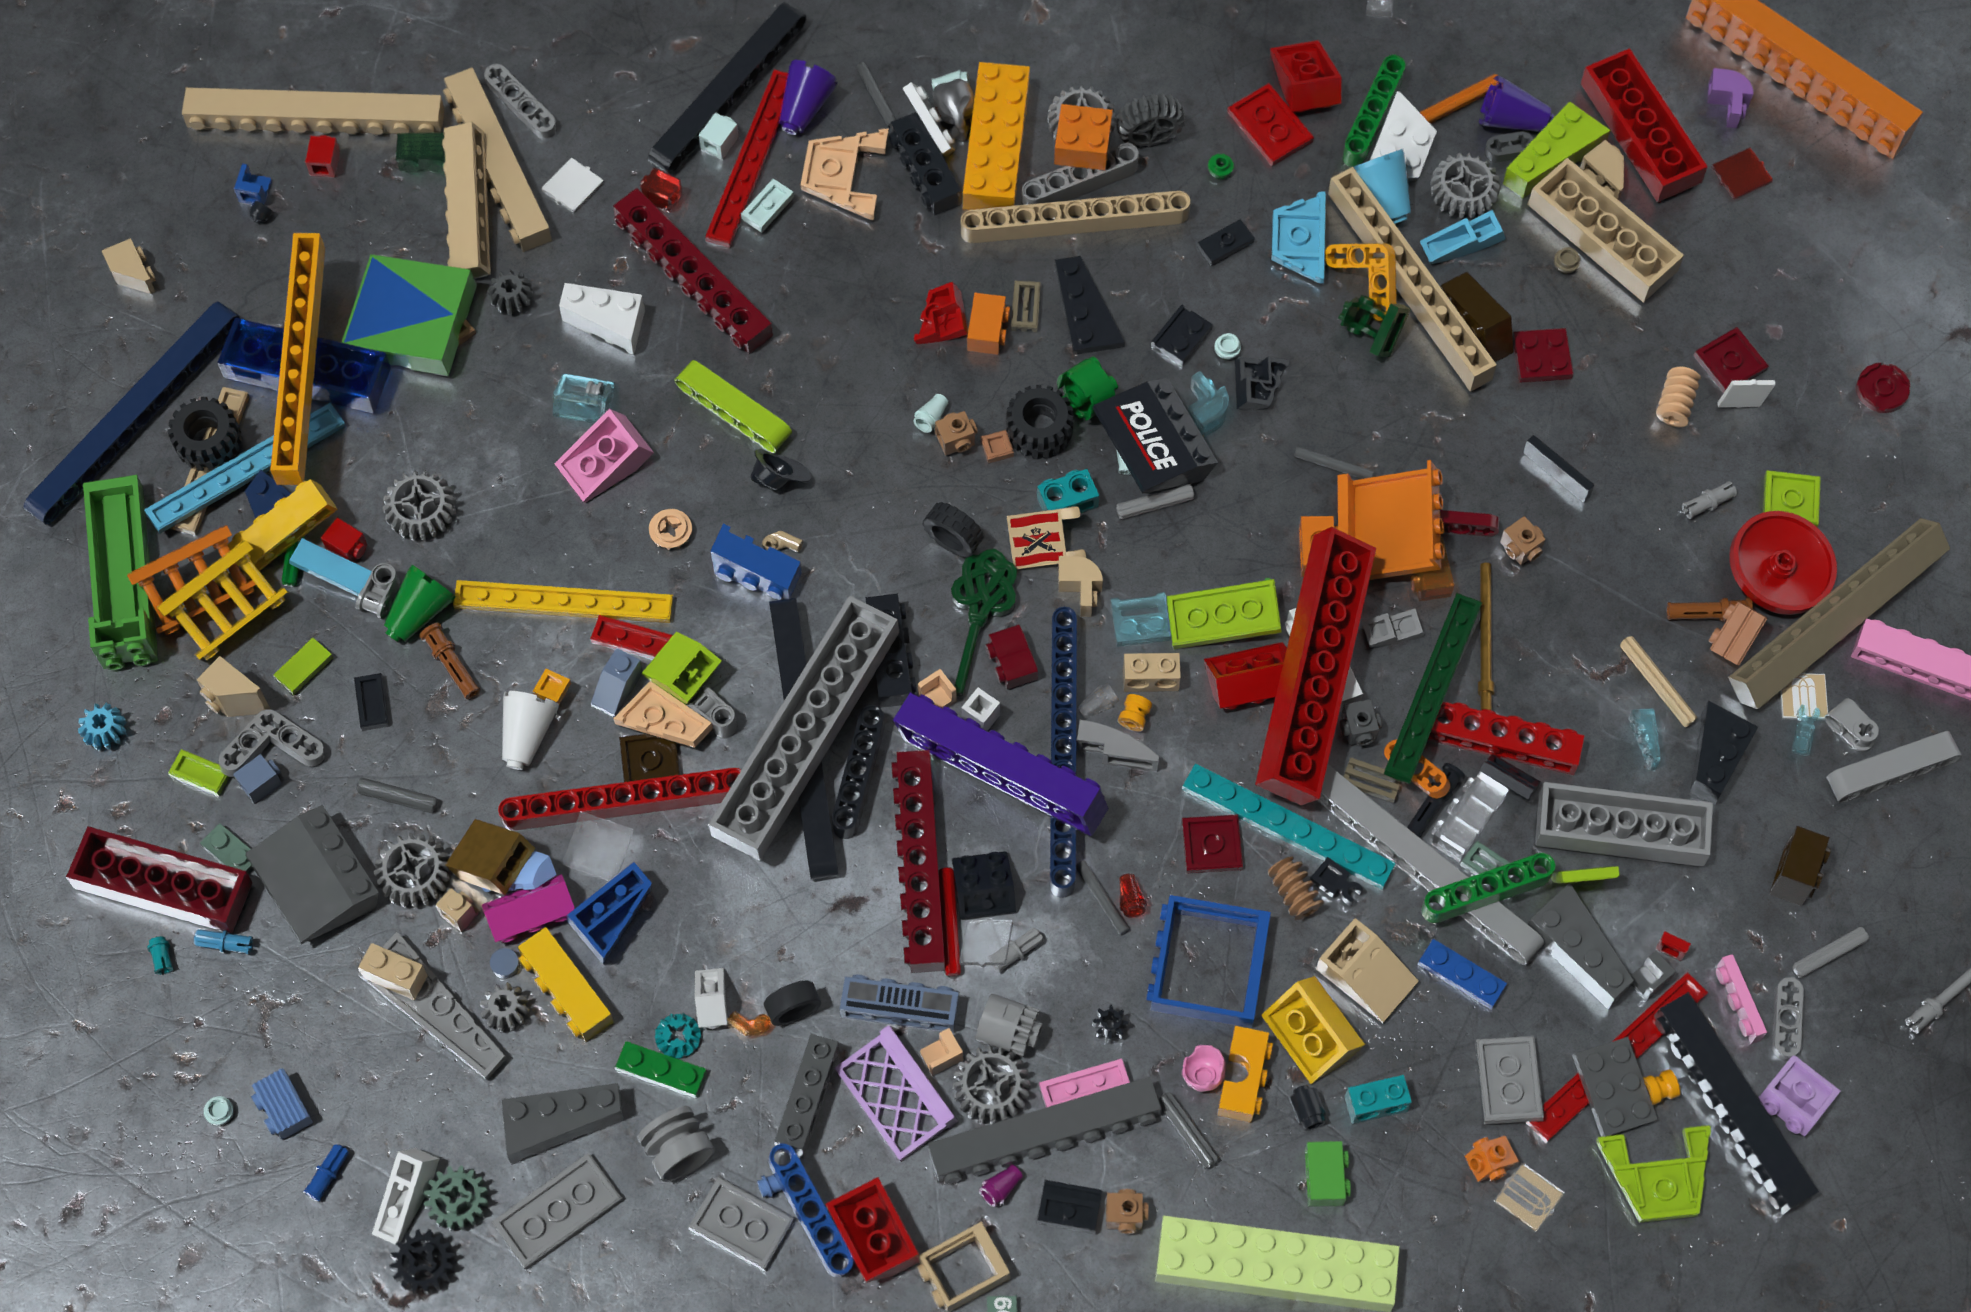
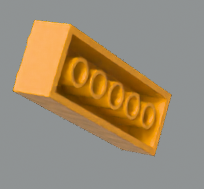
(996, 136)

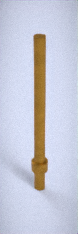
(1486, 685)

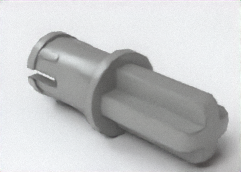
(1021, 946)

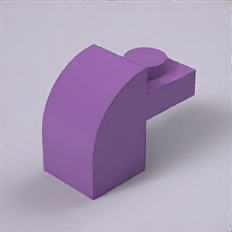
(1731, 90)

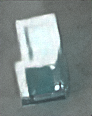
(1212, 406)

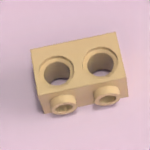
(1151, 672)

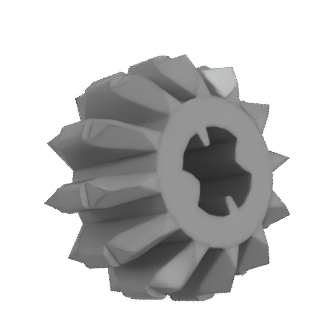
(509, 1016)

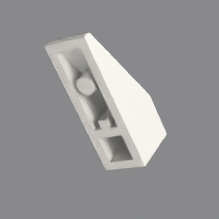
(404, 1193)

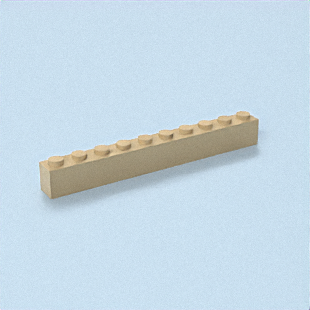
(312, 111)
(1414, 281)

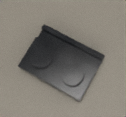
(1181, 335)
(1510, 776)
(1069, 1206)

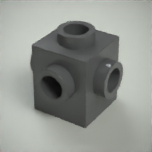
(1360, 722)

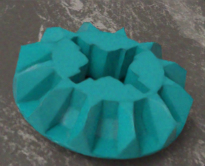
(678, 1047)

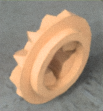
(674, 518)

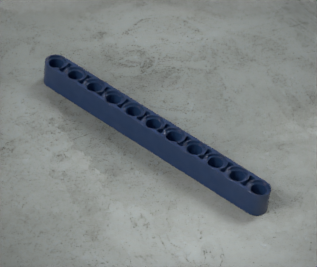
(130, 414)
(1063, 738)

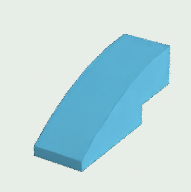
(1463, 238)

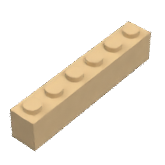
(466, 198)

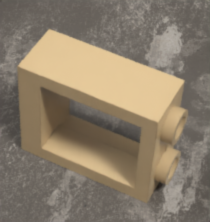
(990, 1253)

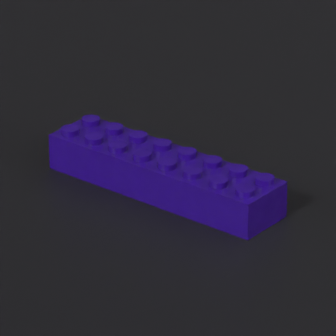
(1001, 763)

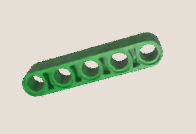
(1376, 101)
(1479, 897)

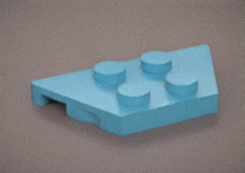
(1300, 237)

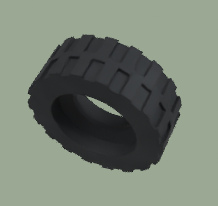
(953, 529)

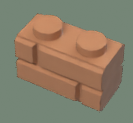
(1738, 632)

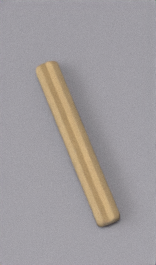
(1658, 681)

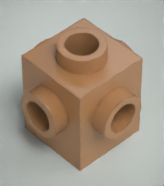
(955, 432)
(1523, 541)
(1116, 1209)

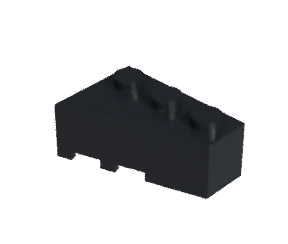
(1719, 750)

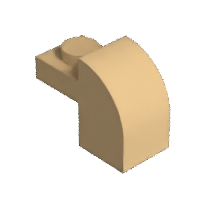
(1081, 576)

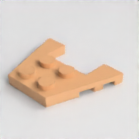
(832, 166)

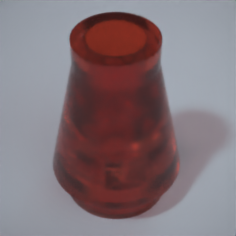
(1131, 897)

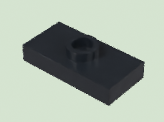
(1225, 242)

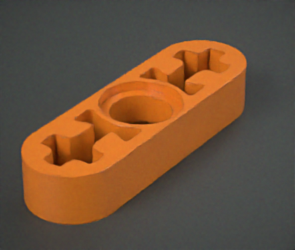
(1421, 778)

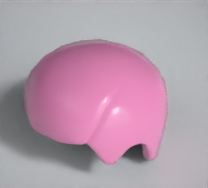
(1204, 1068)

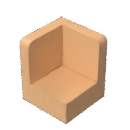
(938, 689)
(942, 1053)

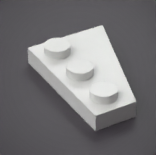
(930, 118)

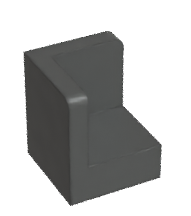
(1652, 975)

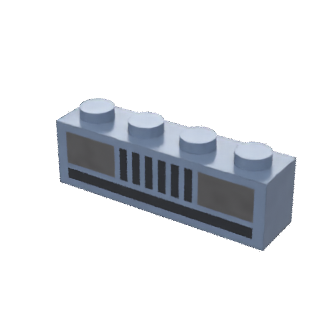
(899, 1003)

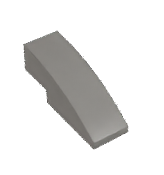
(1116, 747)

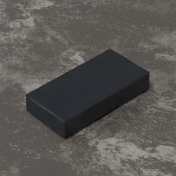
(371, 702)

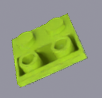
(682, 667)

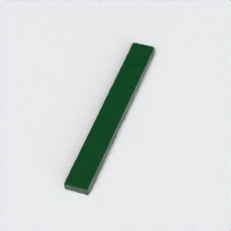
(1432, 688)

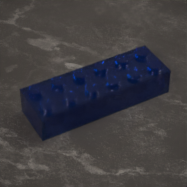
(342, 371)

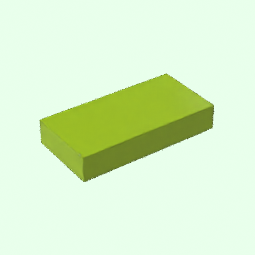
(303, 666)
(198, 772)

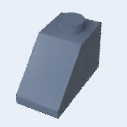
(616, 682)

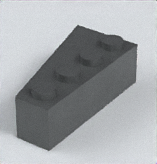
(557, 1118)

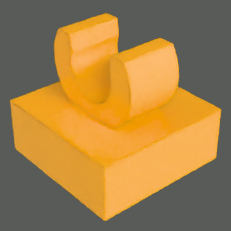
(552, 686)

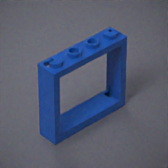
(1217, 912)

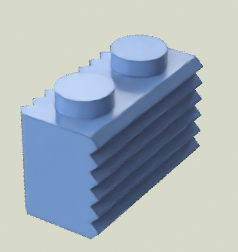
(281, 1104)

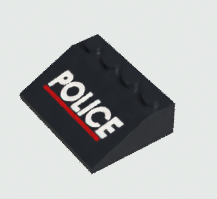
(1156, 436)

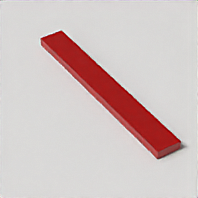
(748, 164)
(1642, 1035)

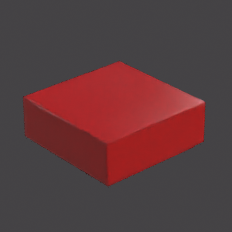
(1673, 946)

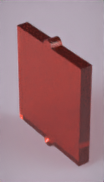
(1741, 173)

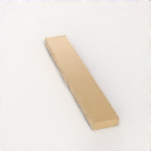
(236, 401)

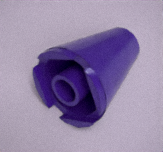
(804, 95)
(1513, 108)

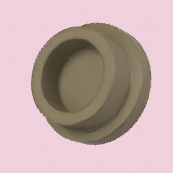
(1567, 260)

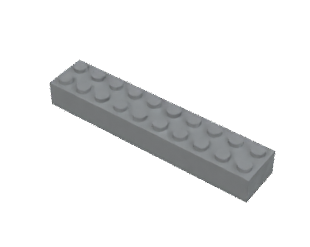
(804, 728)

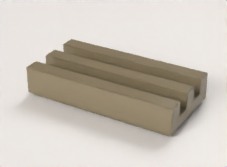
(1024, 325)
(1374, 770)

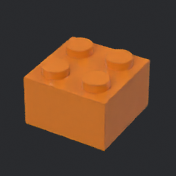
(1083, 137)

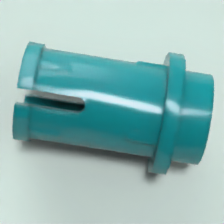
(159, 950)

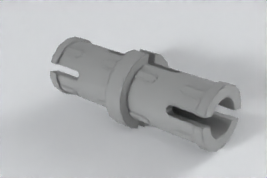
(1709, 499)

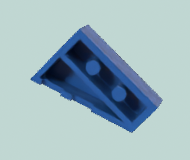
(753, 566)
(610, 910)

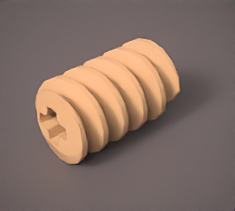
(1678, 396)

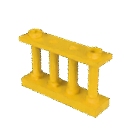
(218, 573)

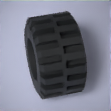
(1039, 402)
(196, 417)

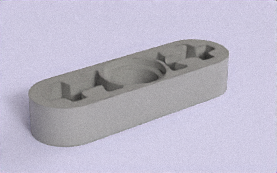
(1781, 998)

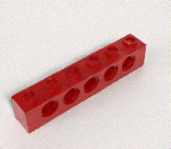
(1509, 746)

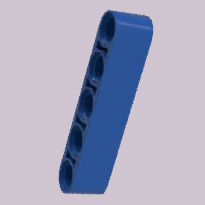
(810, 1195)

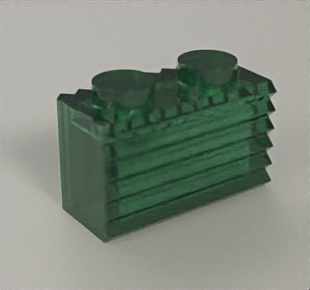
(420, 152)

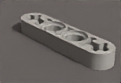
(518, 102)

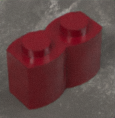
(1012, 657)

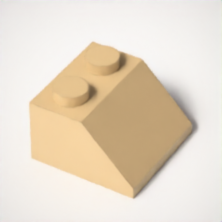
(230, 690)

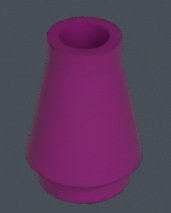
(999, 1186)

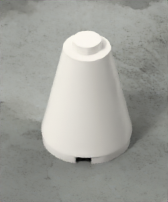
(524, 726)

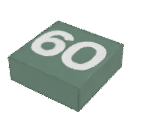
(1001, 1303)

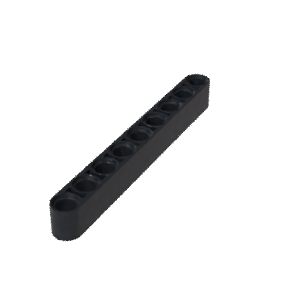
(727, 87)

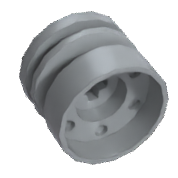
(676, 1143)

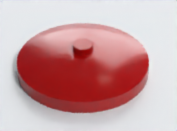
(1783, 562)

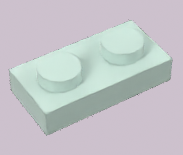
(767, 205)

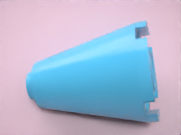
(1388, 183)

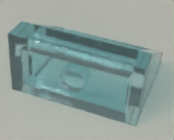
(578, 404)

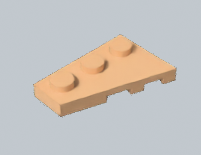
(663, 716)

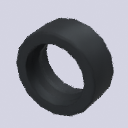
(792, 1003)

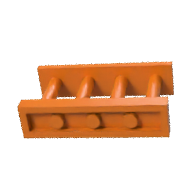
(169, 565)

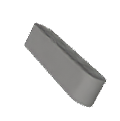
(1093, 178)
(1894, 766)

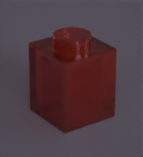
(661, 189)

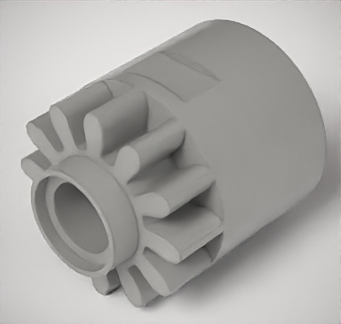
(1009, 1025)

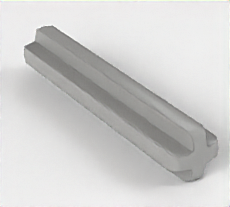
(1155, 501)
(1830, 952)

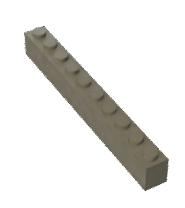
(1839, 613)

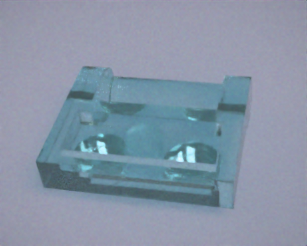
(1142, 627)

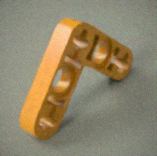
(1376, 267)

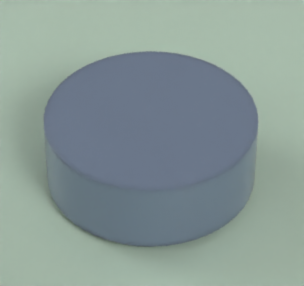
(504, 963)

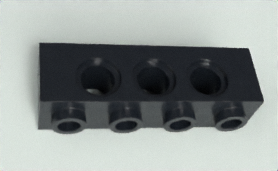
(913, 130)
(894, 690)

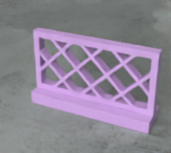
(915, 1077)

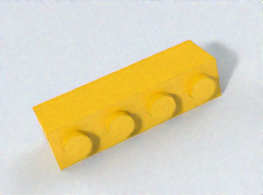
(285, 523)
(565, 984)

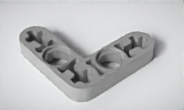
(264, 736)

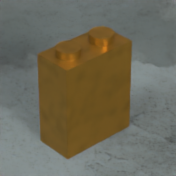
(490, 856)

